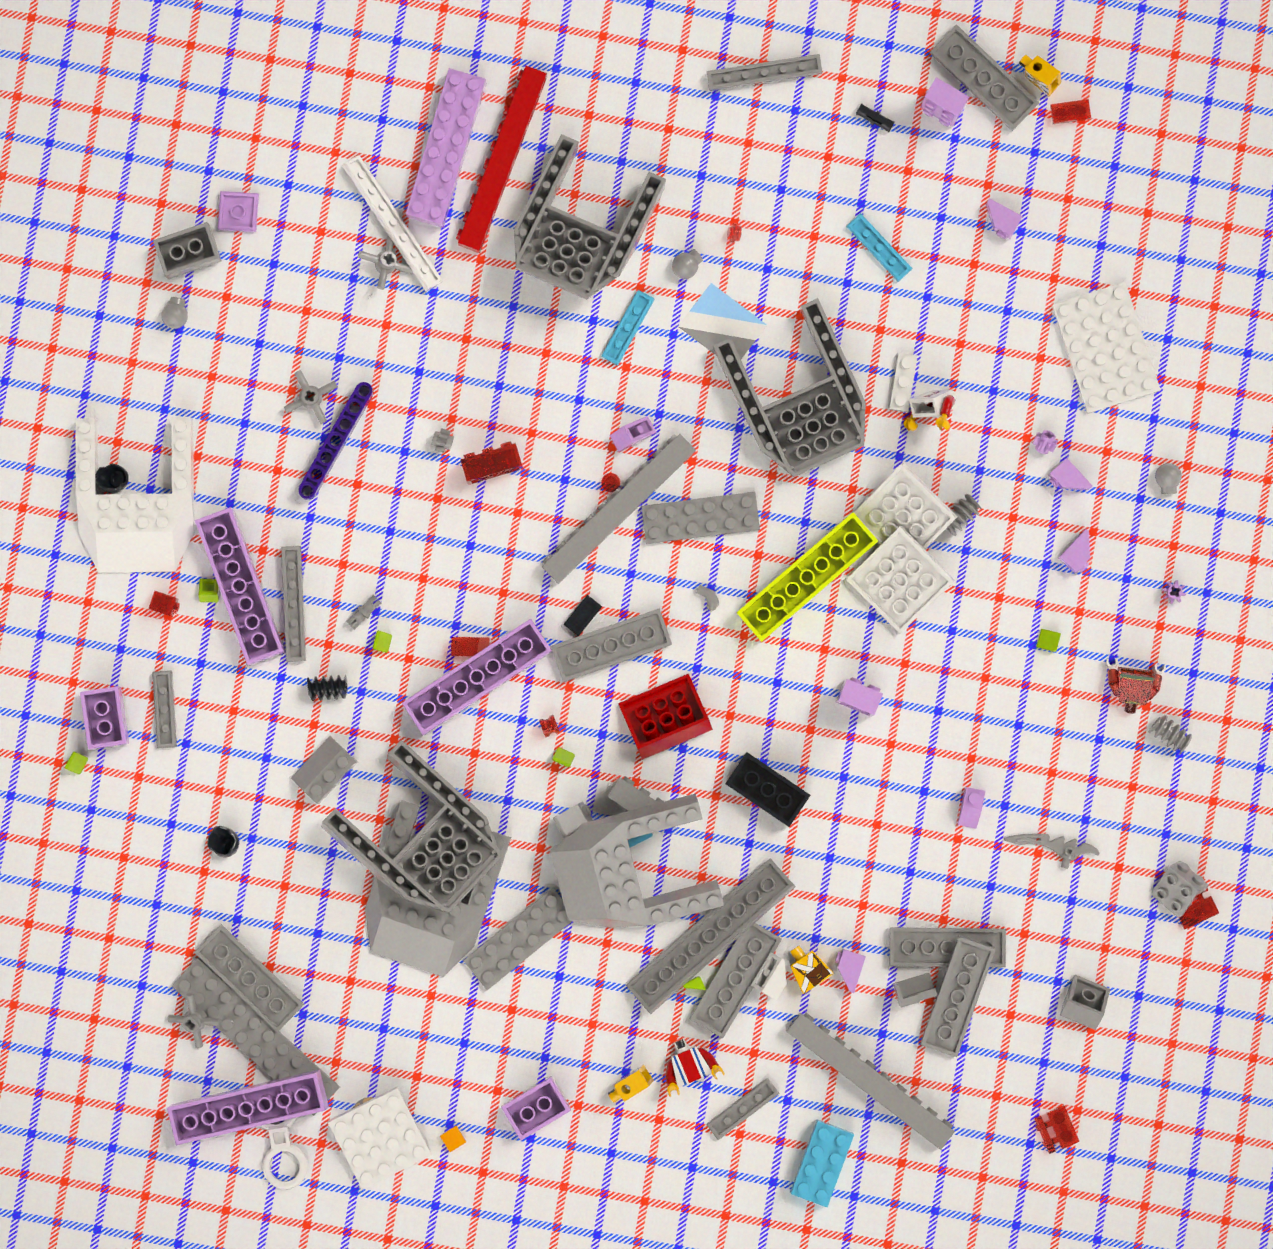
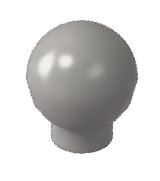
(686, 264)
(175, 314)
(1168, 478)

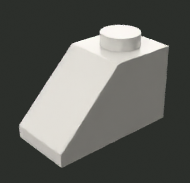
(771, 977)

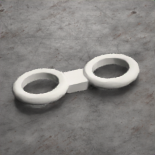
(281, 1141)

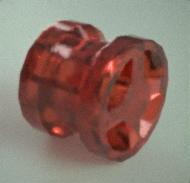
(549, 726)

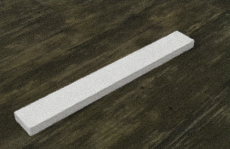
(392, 223)

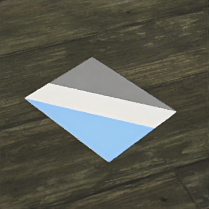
(719, 318)

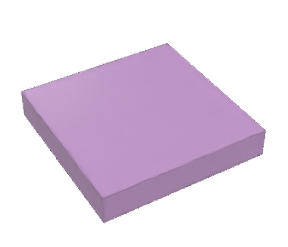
(238, 211)

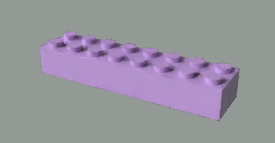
(446, 148)
(240, 586)
(477, 677)
(248, 1107)

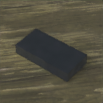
(583, 615)

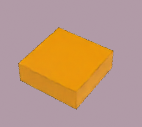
(453, 1138)

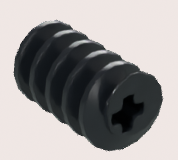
(327, 688)

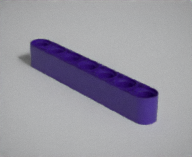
(335, 451)

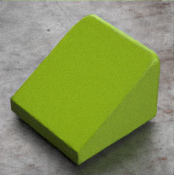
(208, 590)
(1048, 640)
(382, 641)
(563, 757)
(76, 763)
(695, 983)

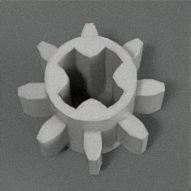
(442, 440)

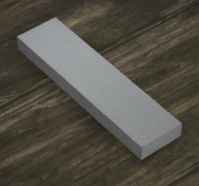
(164, 709)
(742, 1109)

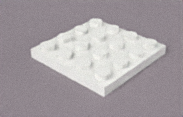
(905, 503)
(900, 579)
(379, 1138)

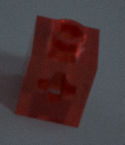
(164, 604)

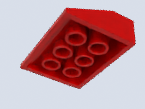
(665, 716)

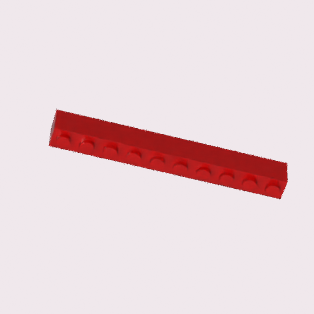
(502, 159)

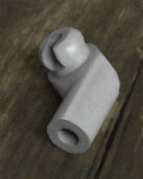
(711, 597)

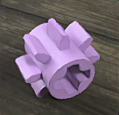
(1045, 442)
(1180, 593)

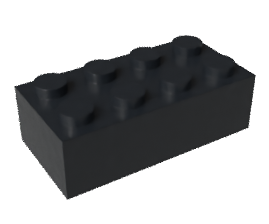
(767, 789)

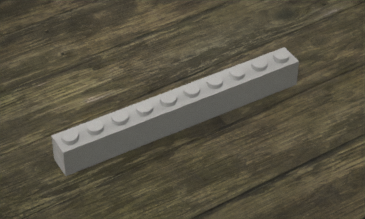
(619, 508)
(870, 1081)

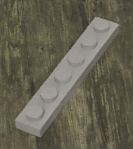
(764, 72)
(293, 603)

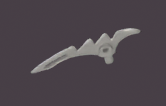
(1068, 850)

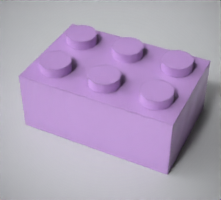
(944, 102)
(859, 697)
(104, 717)
(536, 1108)

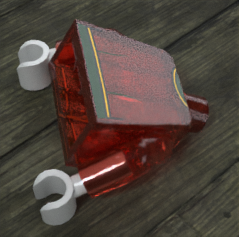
(1134, 685)

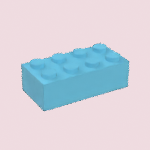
(822, 1163)

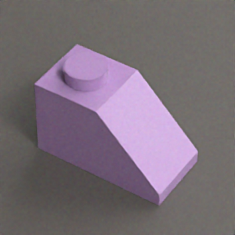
(1002, 219)
(632, 433)
(1068, 477)
(1078, 553)
(971, 807)
(850, 967)

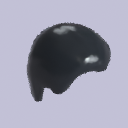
(112, 478)
(223, 841)

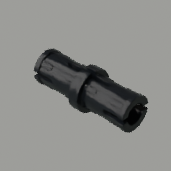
(875, 117)

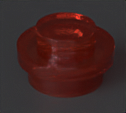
(734, 233)
(610, 482)

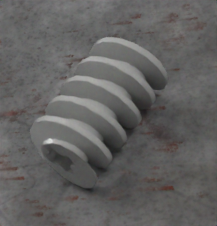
(963, 512)
(1171, 733)

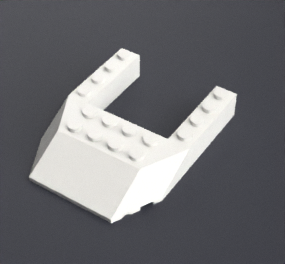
(135, 529)

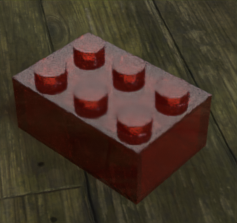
(491, 463)

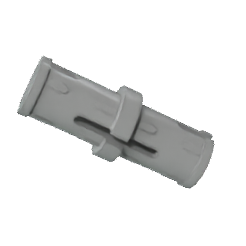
(363, 612)

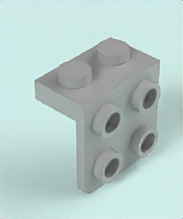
(1178, 888)

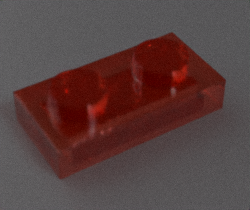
(1070, 111)

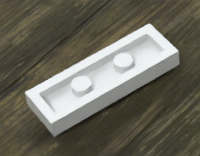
(903, 382)

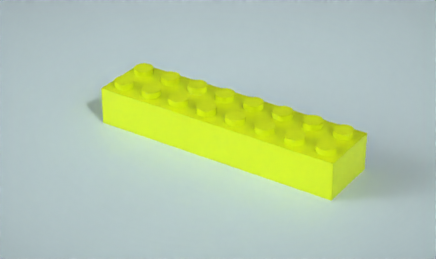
(807, 577)

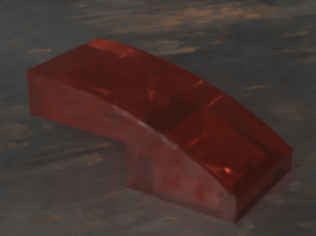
(468, 645)

